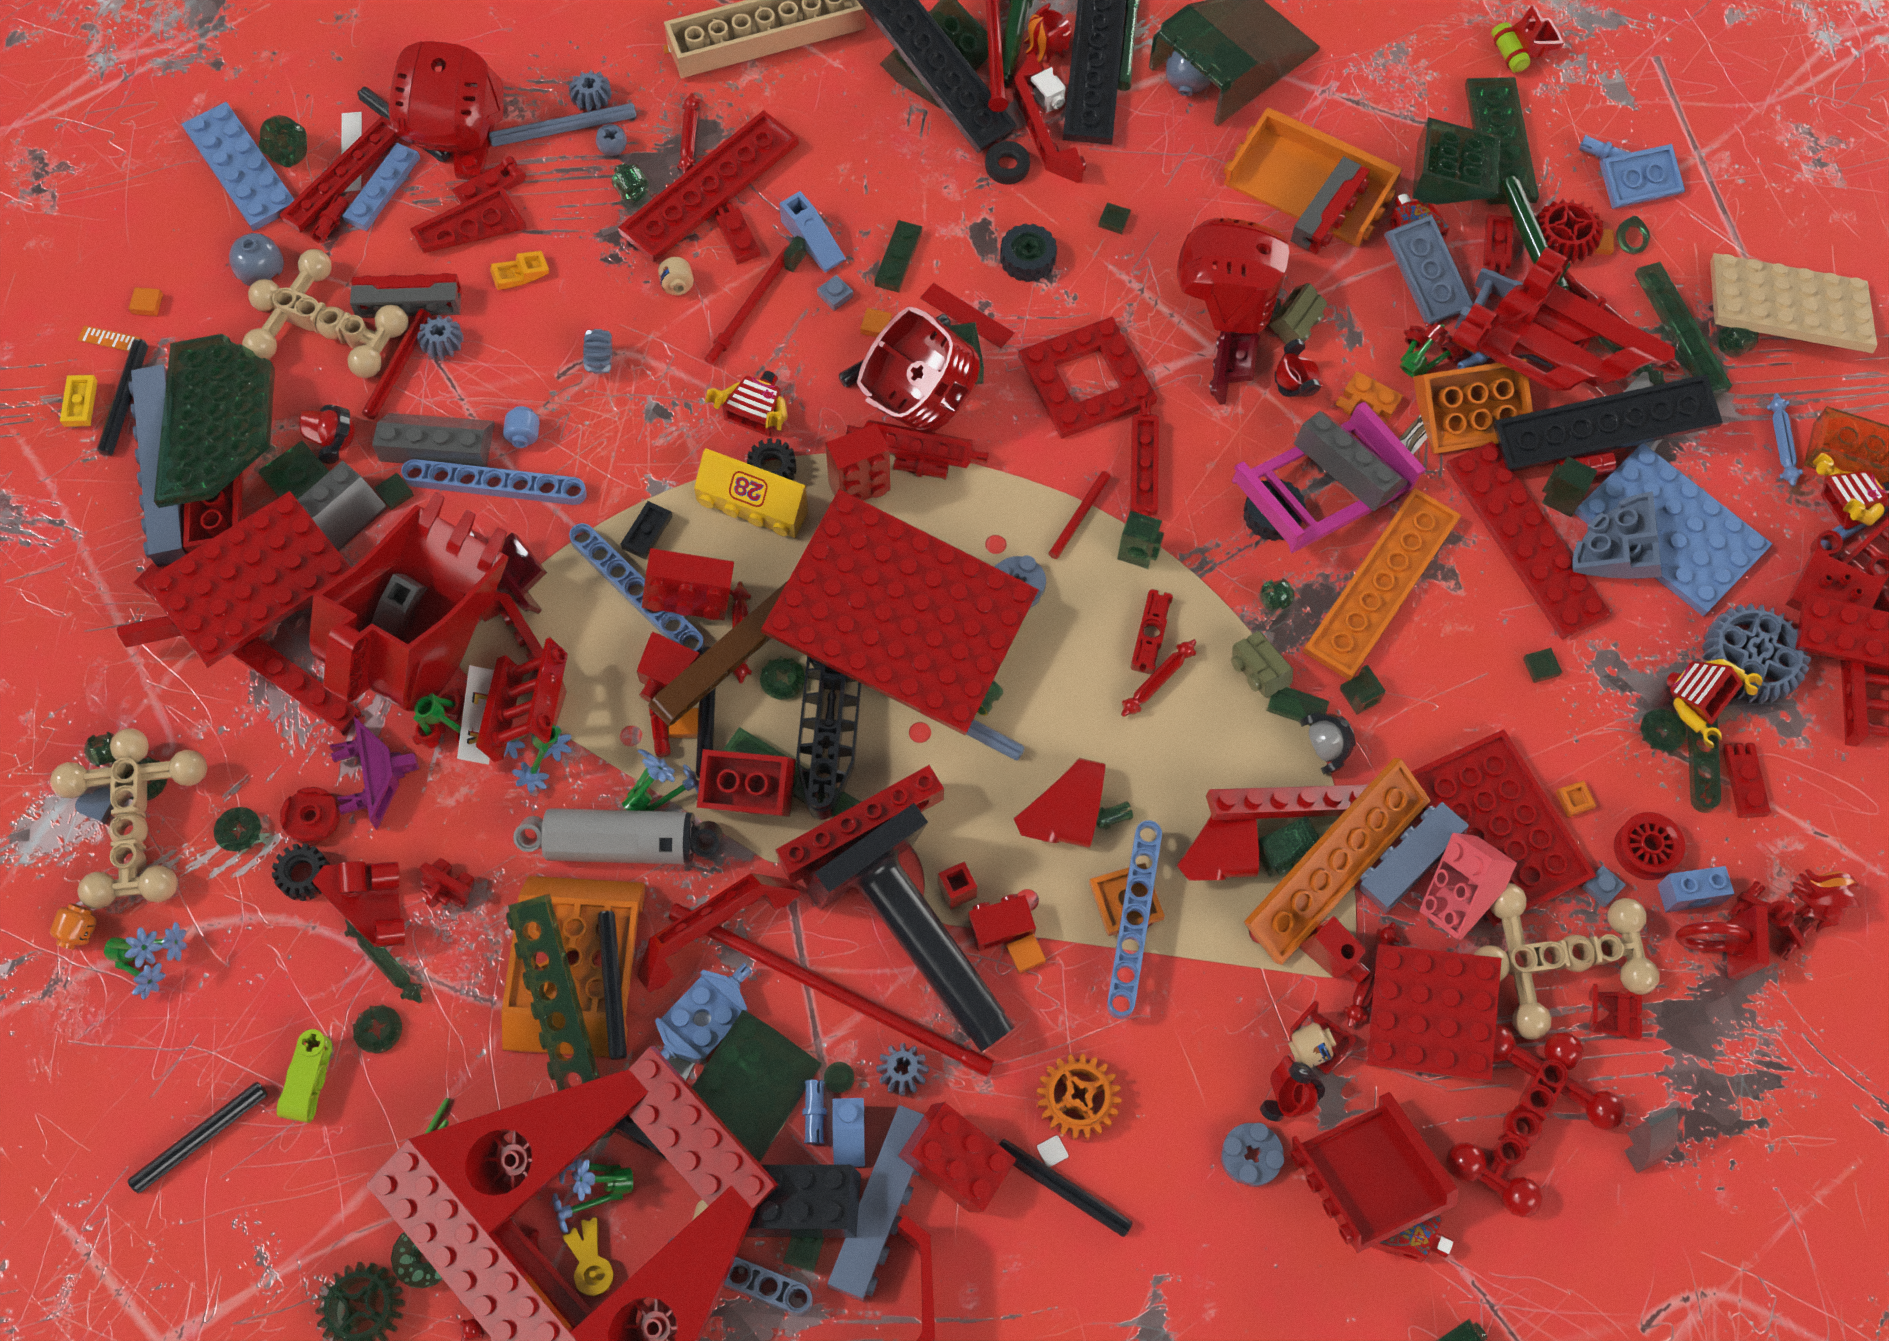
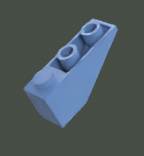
(803, 220)

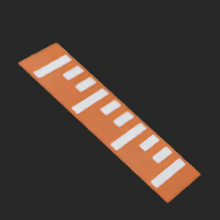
(106, 338)

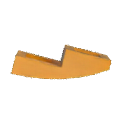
(525, 269)

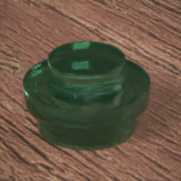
(839, 1077)

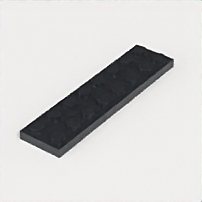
(941, 69)
(1094, 71)
(1607, 423)

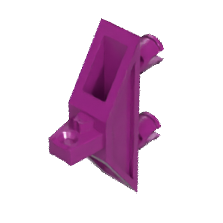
(379, 769)

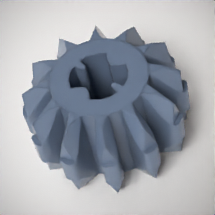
(590, 91)
(440, 337)
(597, 351)
(890, 1064)

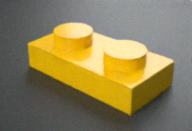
(78, 400)

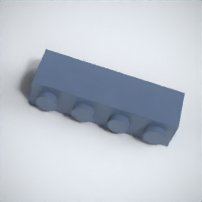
(1412, 858)

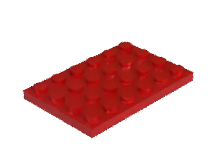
(247, 578)
(1508, 810)

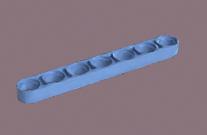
(504, 489)
(629, 579)
(1130, 931)

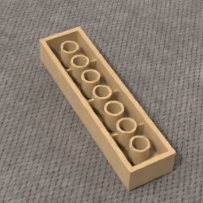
(756, 30)

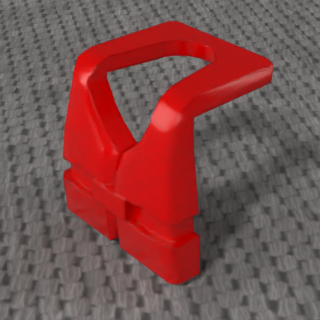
(1622, 1017)
(1343, 1040)

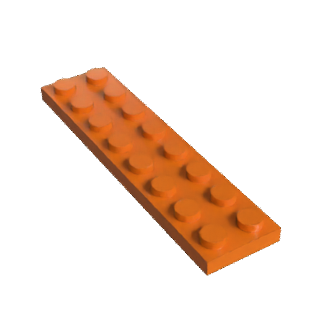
(1381, 584)
(1337, 861)

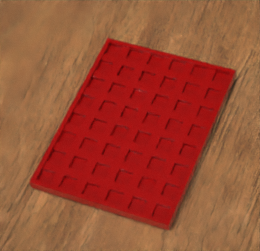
(900, 611)

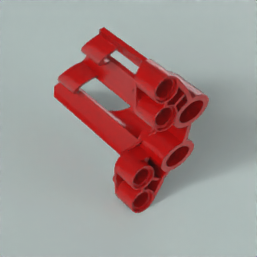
(1546, 322)

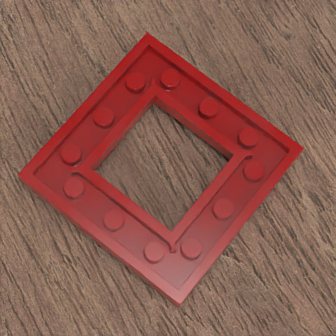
(1071, 417)

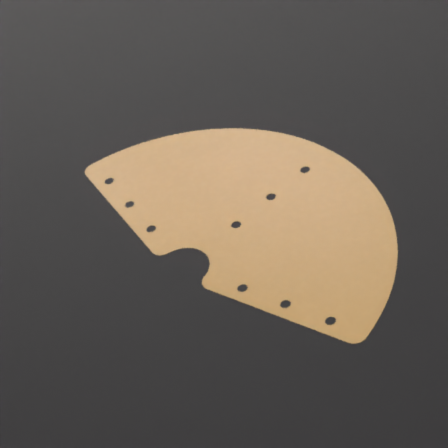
(1058, 701)

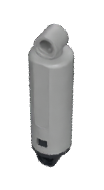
(618, 836)

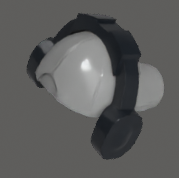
(1331, 739)

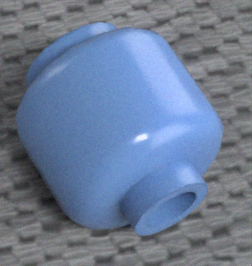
(521, 426)

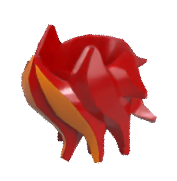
(1048, 33)
(1825, 896)

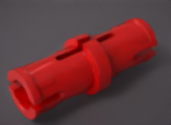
(329, 219)
(921, 466)

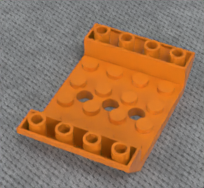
(576, 910)

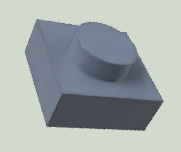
(835, 292)
(1603, 886)

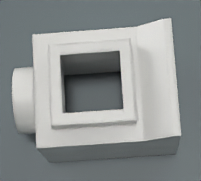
(1048, 90)

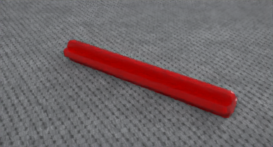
(395, 366)

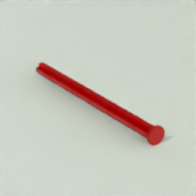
(998, 101)

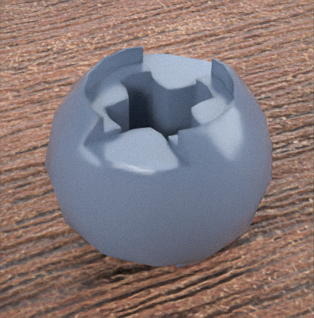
(611, 140)

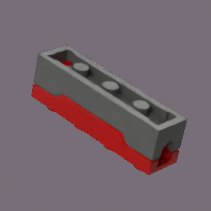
(1330, 205)
(432, 292)

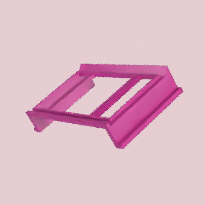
(1373, 434)

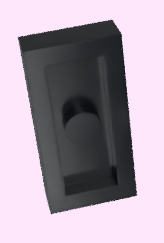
(646, 530)

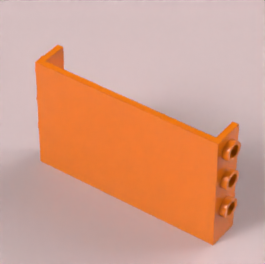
(1289, 163)

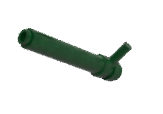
(1013, 37)
(1527, 222)

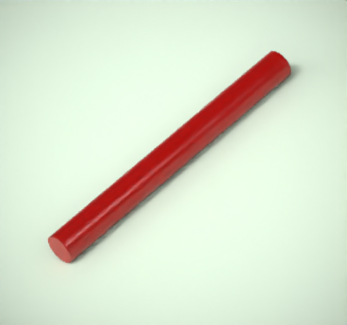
(1079, 515)

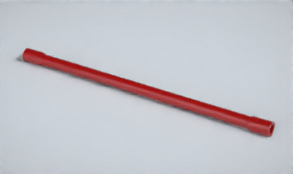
(967, 1057)

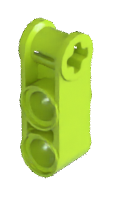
(305, 1077)

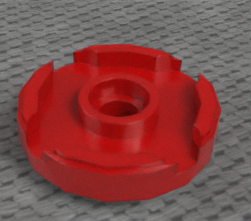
(301, 805)

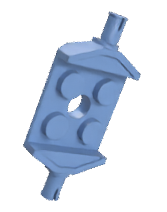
(709, 994)

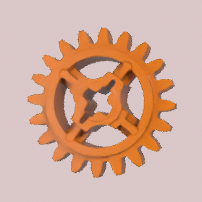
(1084, 1109)

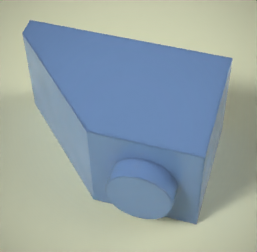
(849, 1132)

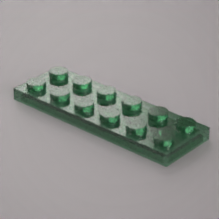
(1498, 111)

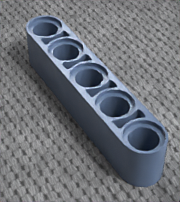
(757, 1276)

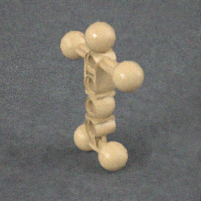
(332, 322)
(72, 780)
(1624, 916)

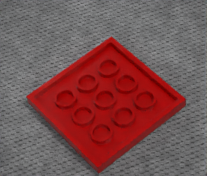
(1434, 1012)

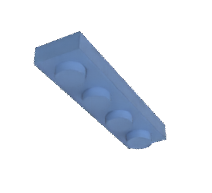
(381, 187)

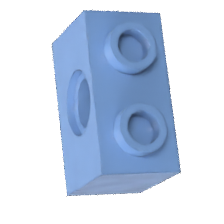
(1695, 889)

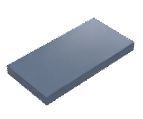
(1428, 270)

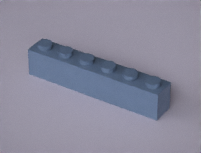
(877, 1212)

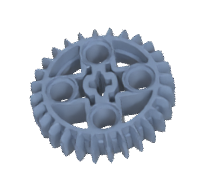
(1758, 649)

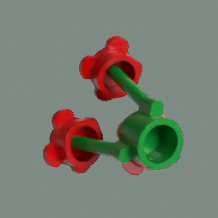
(1420, 338)
(432, 710)

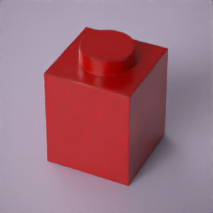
(957, 885)

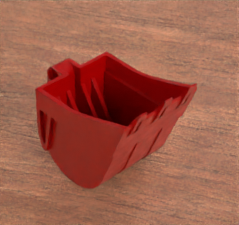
(460, 584)

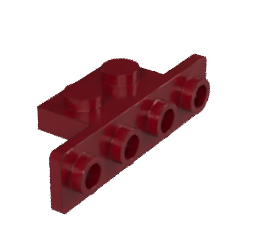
(1233, 362)
(520, 571)

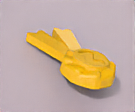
(593, 1272)

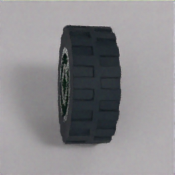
(1028, 252)
(1259, 523)

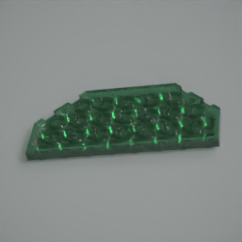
(212, 418)

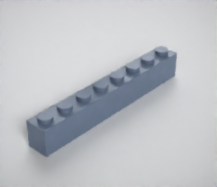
(161, 525)

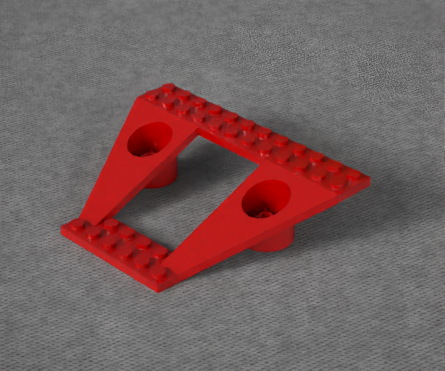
(454, 1199)

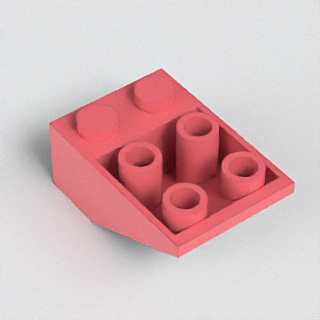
(1466, 883)

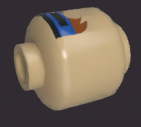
(675, 276)
(1312, 1045)

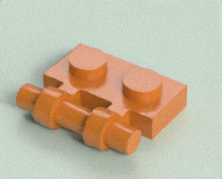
(1376, 395)

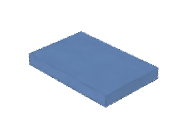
(1642, 176)

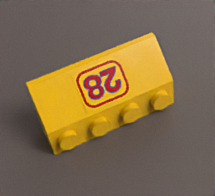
(751, 493)

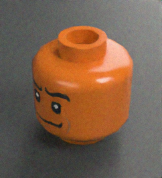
(73, 926)

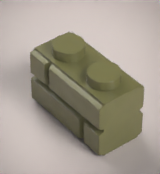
(1299, 314)
(1261, 664)

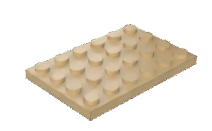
(1792, 302)

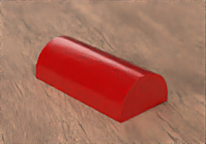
(213, 516)

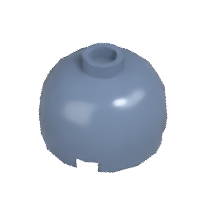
(1184, 76)
(255, 258)

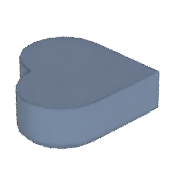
(95, 805)

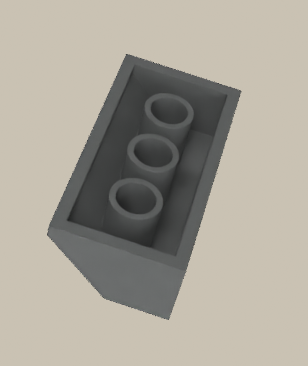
(433, 439)
(1349, 460)
(342, 504)

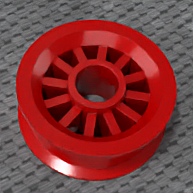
(1660, 859)

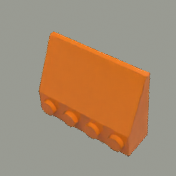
(1465, 402)

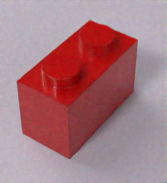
(1001, 922)

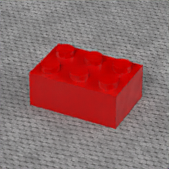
(859, 463)
(687, 584)
(746, 783)
(957, 1157)

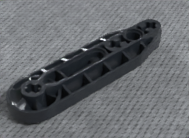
(826, 736)

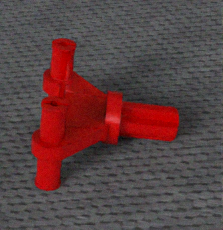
(1779, 916)

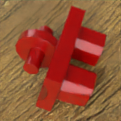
(442, 887)

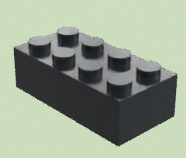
(809, 1202)

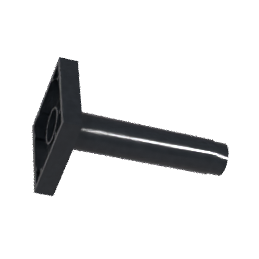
(876, 872)

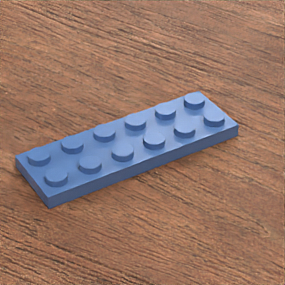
(239, 165)

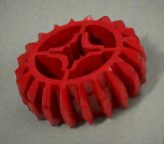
(1570, 225)

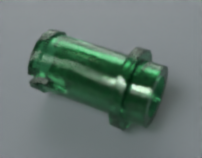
(1112, 815)

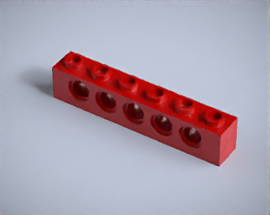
(841, 832)

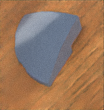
(1621, 542)

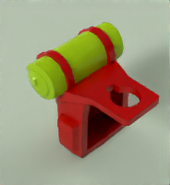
(1527, 39)

